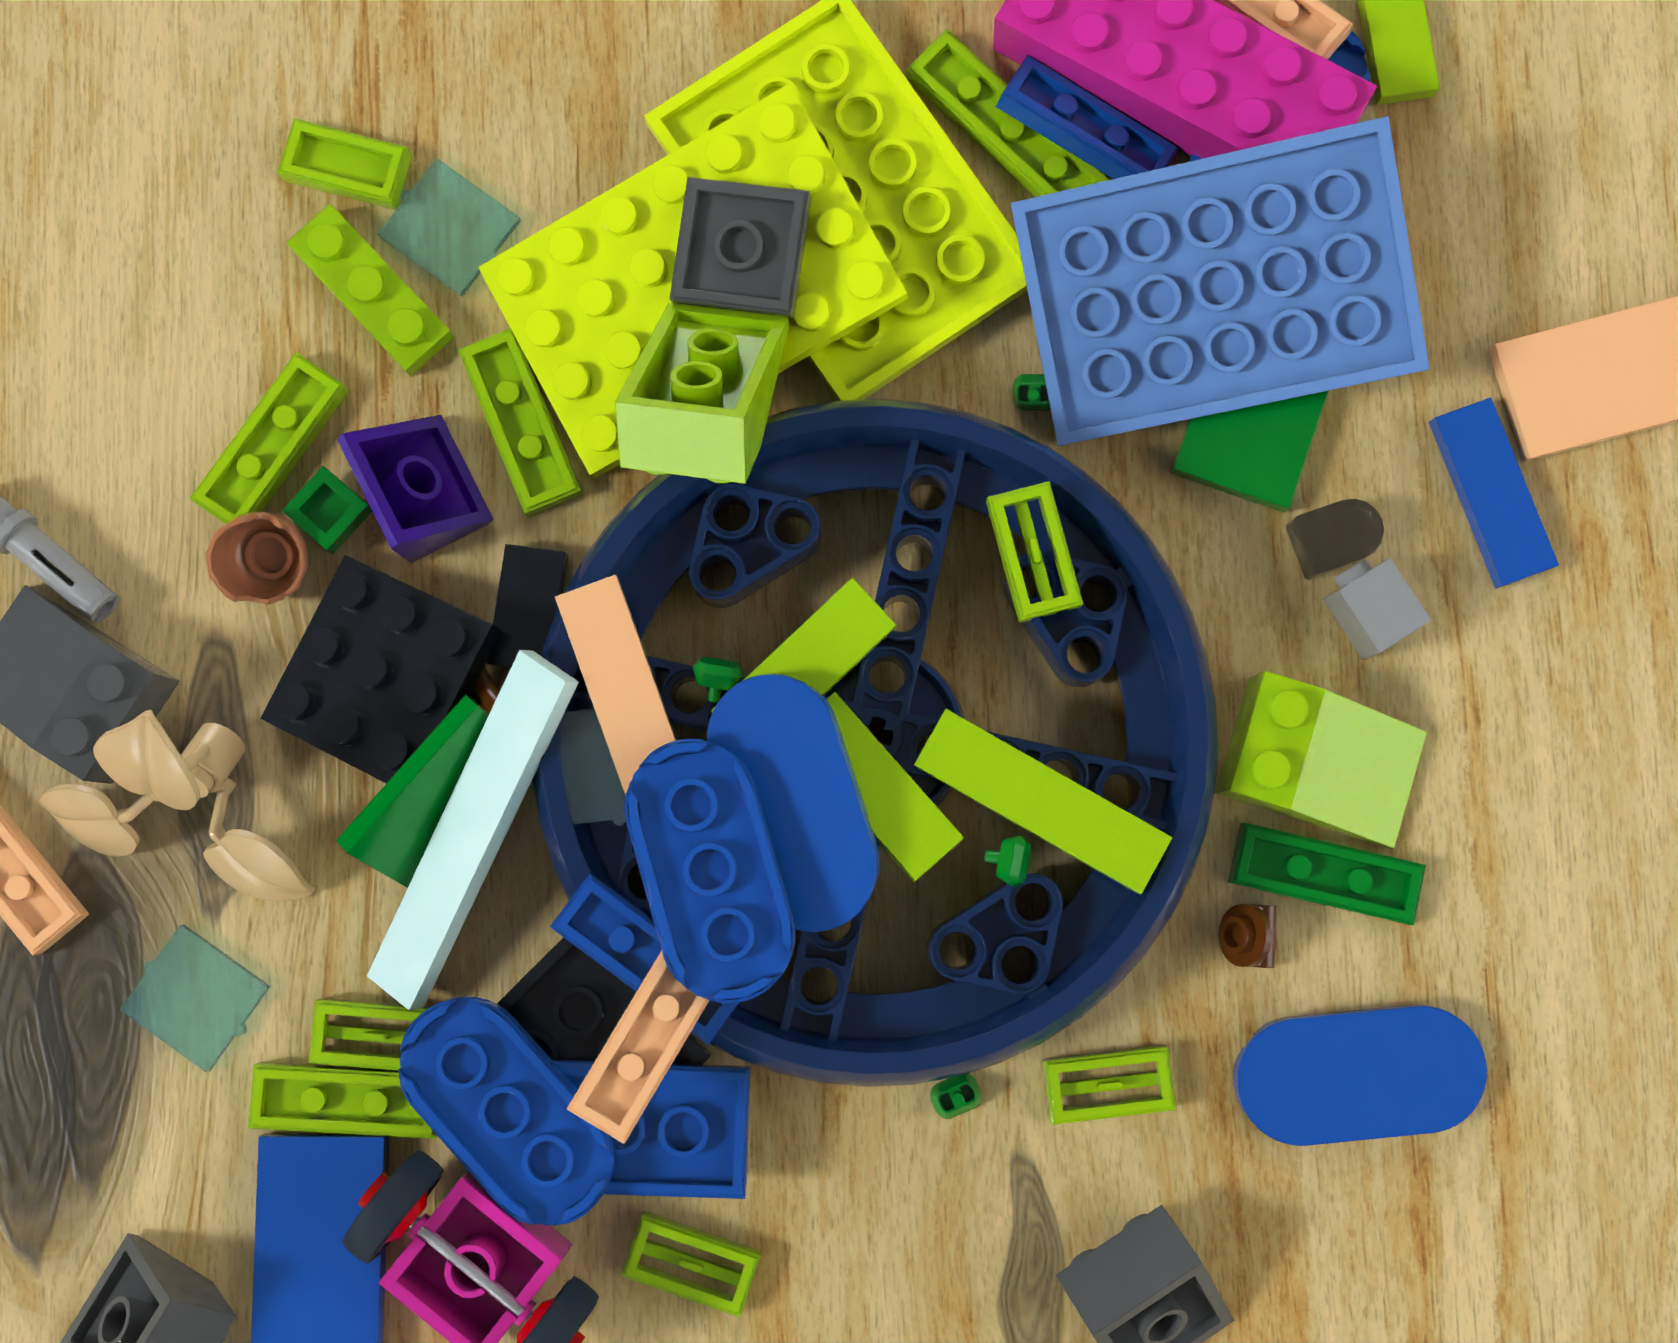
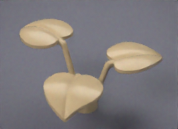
(148, 764)

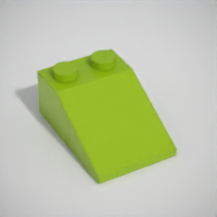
(701, 393)
(1321, 759)

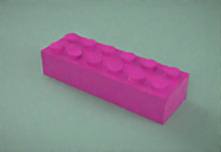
(1185, 69)

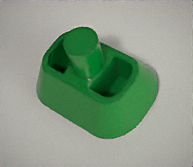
(1030, 392)
(717, 675)
(1011, 860)
(955, 1096)

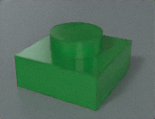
(327, 510)

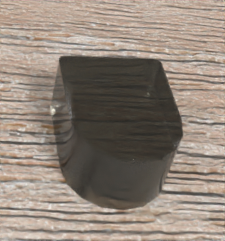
(1335, 536)

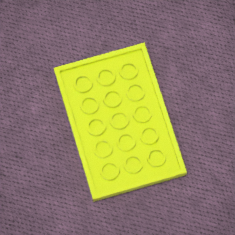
(902, 169)
(602, 275)

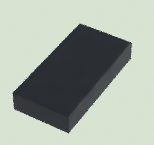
(526, 600)

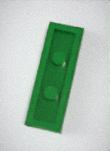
(1327, 873)

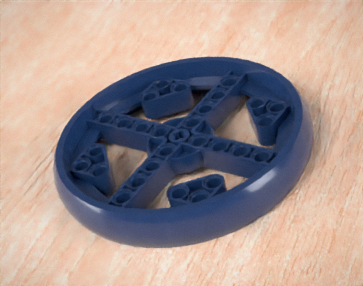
(1145, 634)

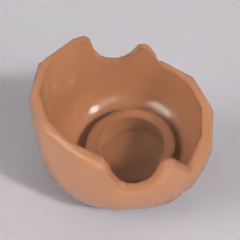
(258, 558)

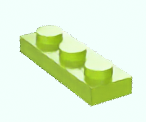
(370, 289)

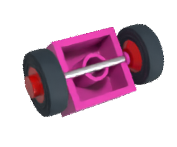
(467, 1262)

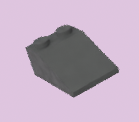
(70, 683)

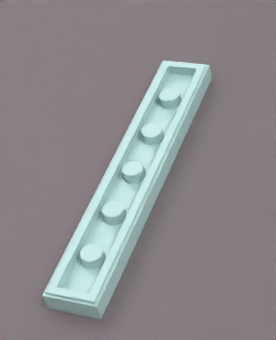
(472, 828)

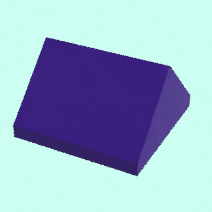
(416, 484)

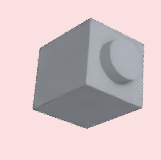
(1375, 607)

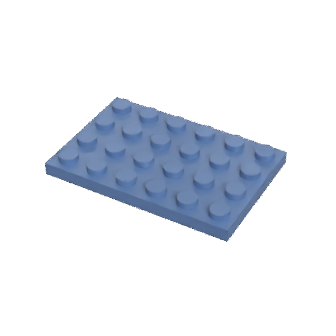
(1222, 282)

